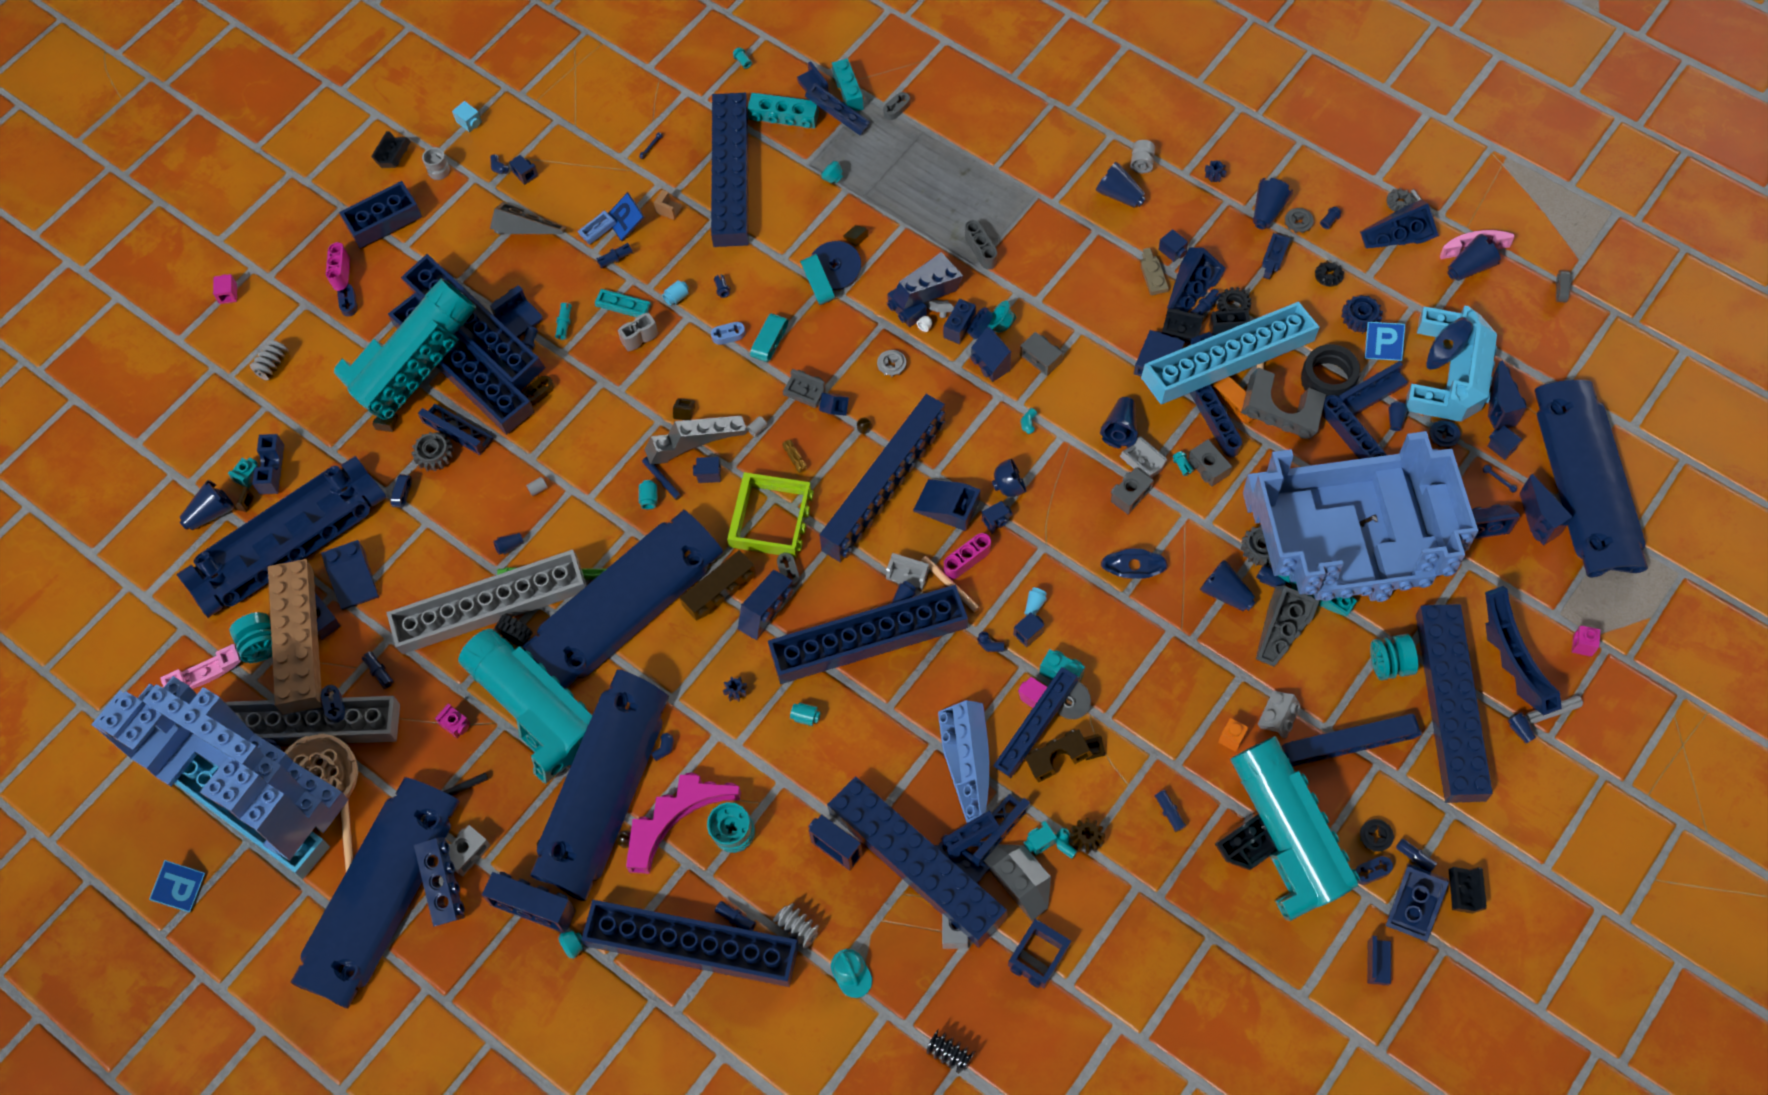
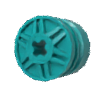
(252, 637)
(1394, 657)
(727, 817)

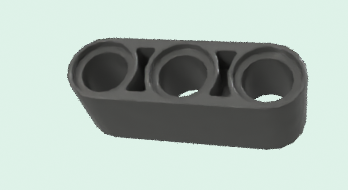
(982, 251)

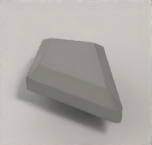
(939, 306)

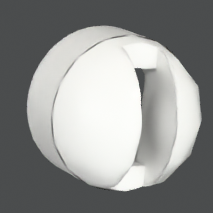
(924, 323)

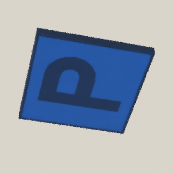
(626, 215)

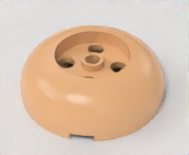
(334, 755)

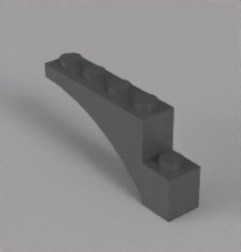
(691, 434)

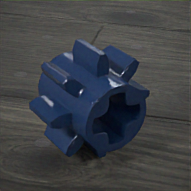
(1215, 171)
(736, 695)

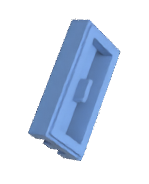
(598, 229)

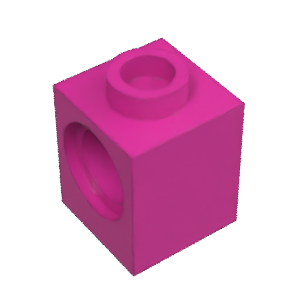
(1586, 640)

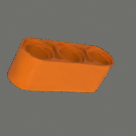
(1232, 397)

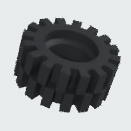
(1234, 295)
(513, 630)

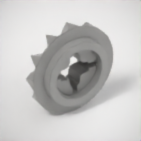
(895, 357)

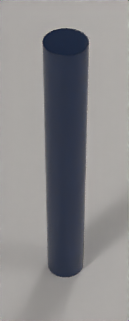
(662, 479)

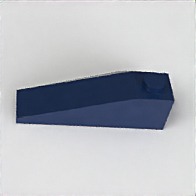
(1408, 225)
(1195, 276)

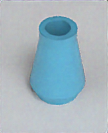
(1035, 600)

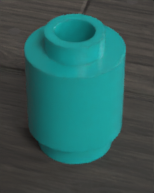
(648, 494)
(805, 714)

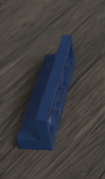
(1374, 389)
(455, 432)
(1009, 821)

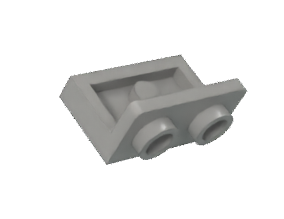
(1144, 458)
(1280, 713)

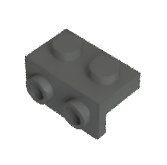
(804, 388)

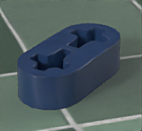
(351, 299)
(980, 323)
(401, 491)
(337, 703)
(1375, 874)

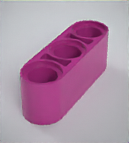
(337, 266)
(971, 548)

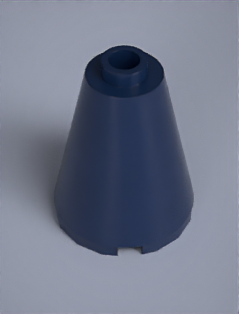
(1121, 187)
(1270, 201)
(1474, 259)
(1121, 424)
(206, 506)
(1228, 587)

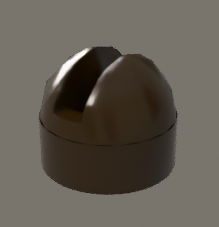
(864, 425)
(621, 841)

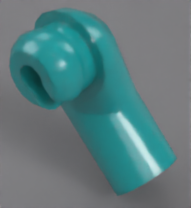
(1026, 421)
(1063, 843)

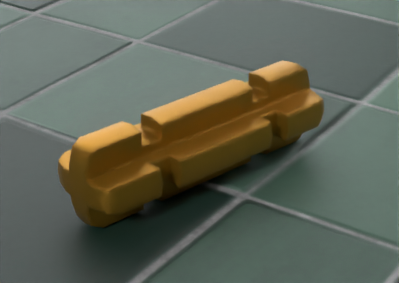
(794, 455)

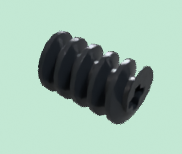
(950, 1052)

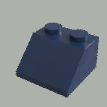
(991, 355)

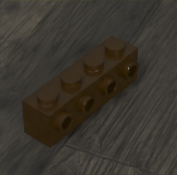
(718, 585)

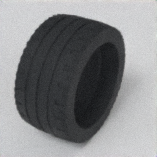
(1333, 355)

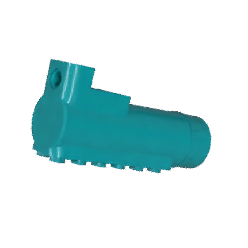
(391, 372)
(544, 711)
(1307, 849)

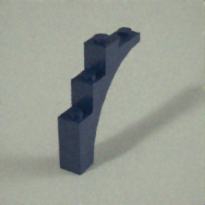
(1515, 658)

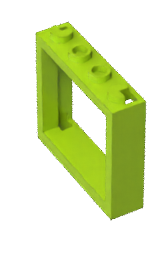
(771, 483)

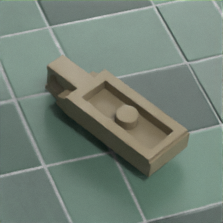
(1153, 273)

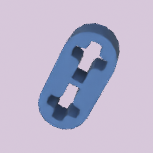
(728, 333)

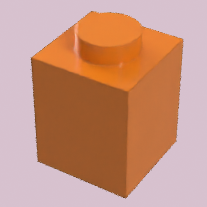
(1233, 734)

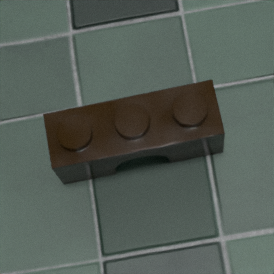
(1042, 759)

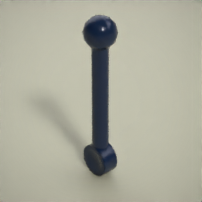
(643, 154)
(1487, 469)

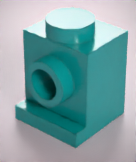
(243, 472)
(1040, 839)

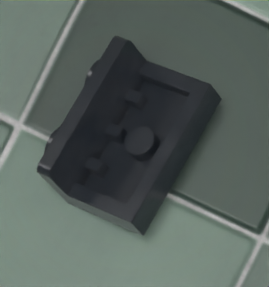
(390, 150)
(1182, 324)
(1467, 890)

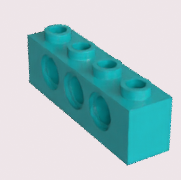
(783, 110)

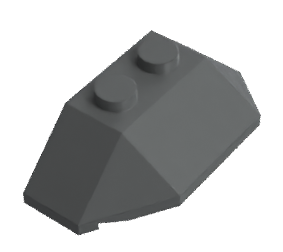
(1021, 877)

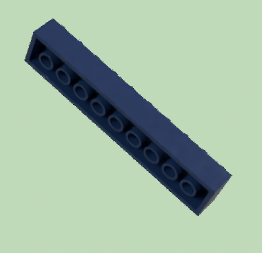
(729, 170)
(482, 328)
(476, 377)
(883, 478)
(868, 634)
(1453, 704)
(917, 861)
(690, 943)

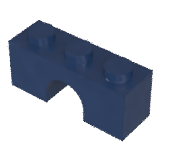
(267, 476)

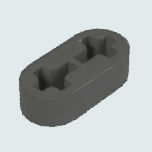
(898, 107)
(1562, 286)
(792, 568)

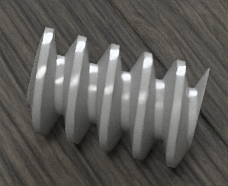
(267, 358)
(796, 925)

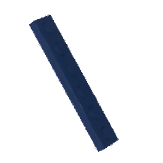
(1036, 722)

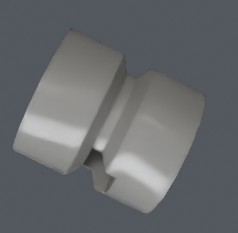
(1142, 156)
(436, 163)

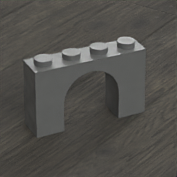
(1260, 406)

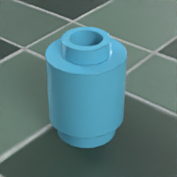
(675, 293)

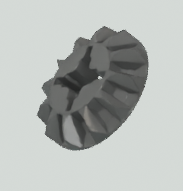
(1392, 199)
(1299, 214)

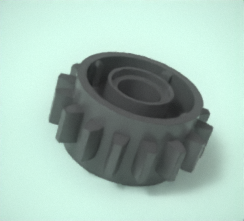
(429, 443)
(1251, 547)

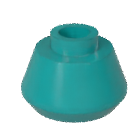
(832, 172)
(571, 943)

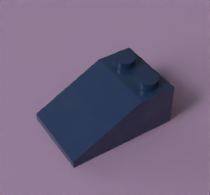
(1543, 511)
(350, 574)
(1417, 902)

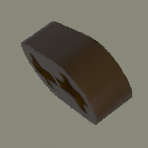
(538, 390)

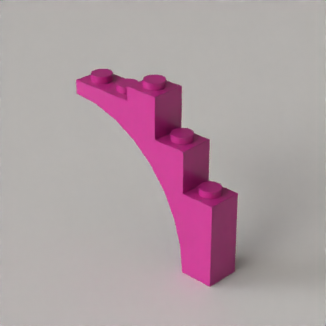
(649, 833)

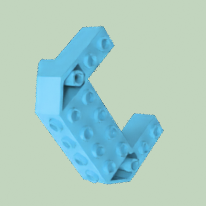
(1468, 372)

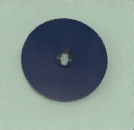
(847, 260)

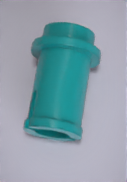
(739, 54)
(1182, 462)

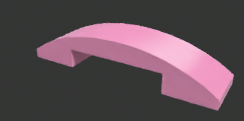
(1498, 238)
(208, 670)

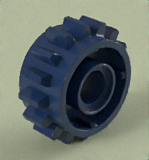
(1363, 305)

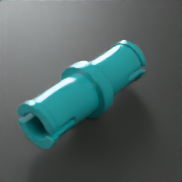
(563, 321)

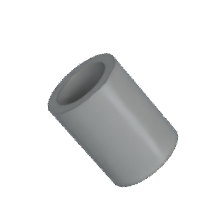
(757, 426)
(536, 486)

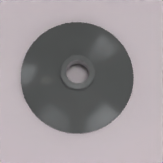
(1080, 703)

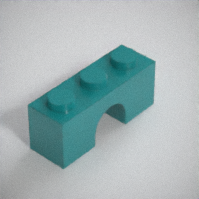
(848, 84)

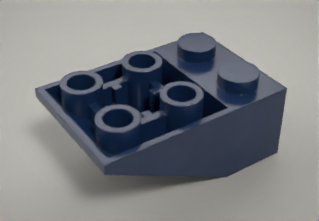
(1505, 401)
(948, 502)

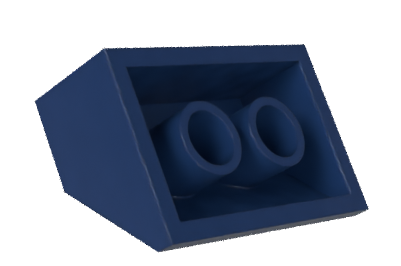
(1494, 520)

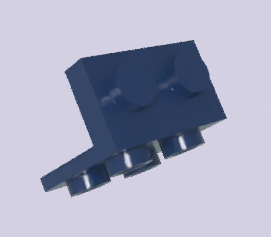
(515, 311)

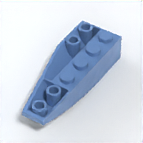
(967, 754)

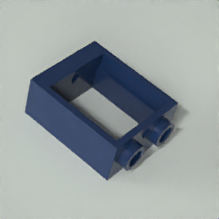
(835, 842)
(1048, 935)

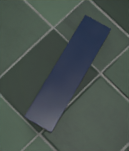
(837, 109)

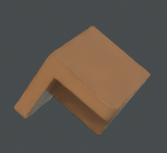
(665, 206)

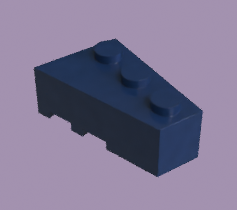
(764, 603)

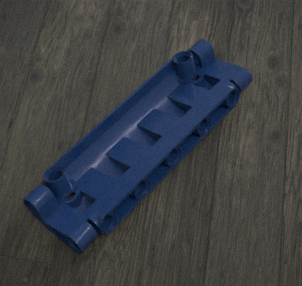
(1590, 478)
(281, 535)
(623, 599)
(600, 785)
(373, 894)

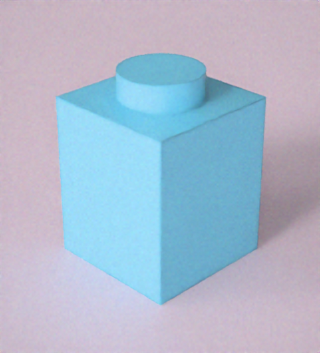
(467, 116)

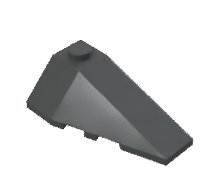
(513, 220)
(1284, 621)

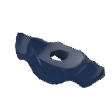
(1459, 333)
(1150, 563)

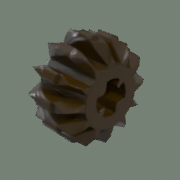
(1080, 839)

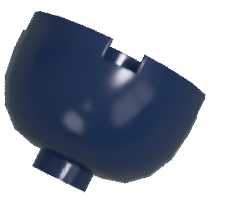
(1008, 479)

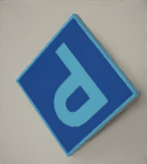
(1384, 341)
(176, 886)

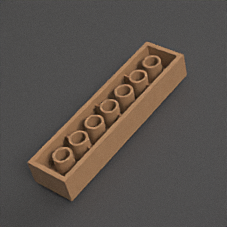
(294, 637)

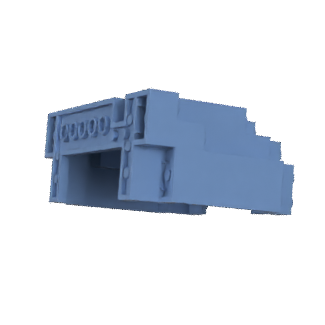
(1316, 510)
(254, 778)

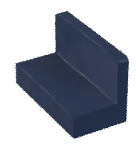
(812, 76)
(1379, 961)

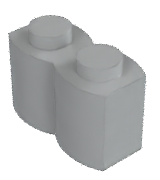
(639, 331)

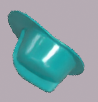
(1002, 317)
(851, 973)

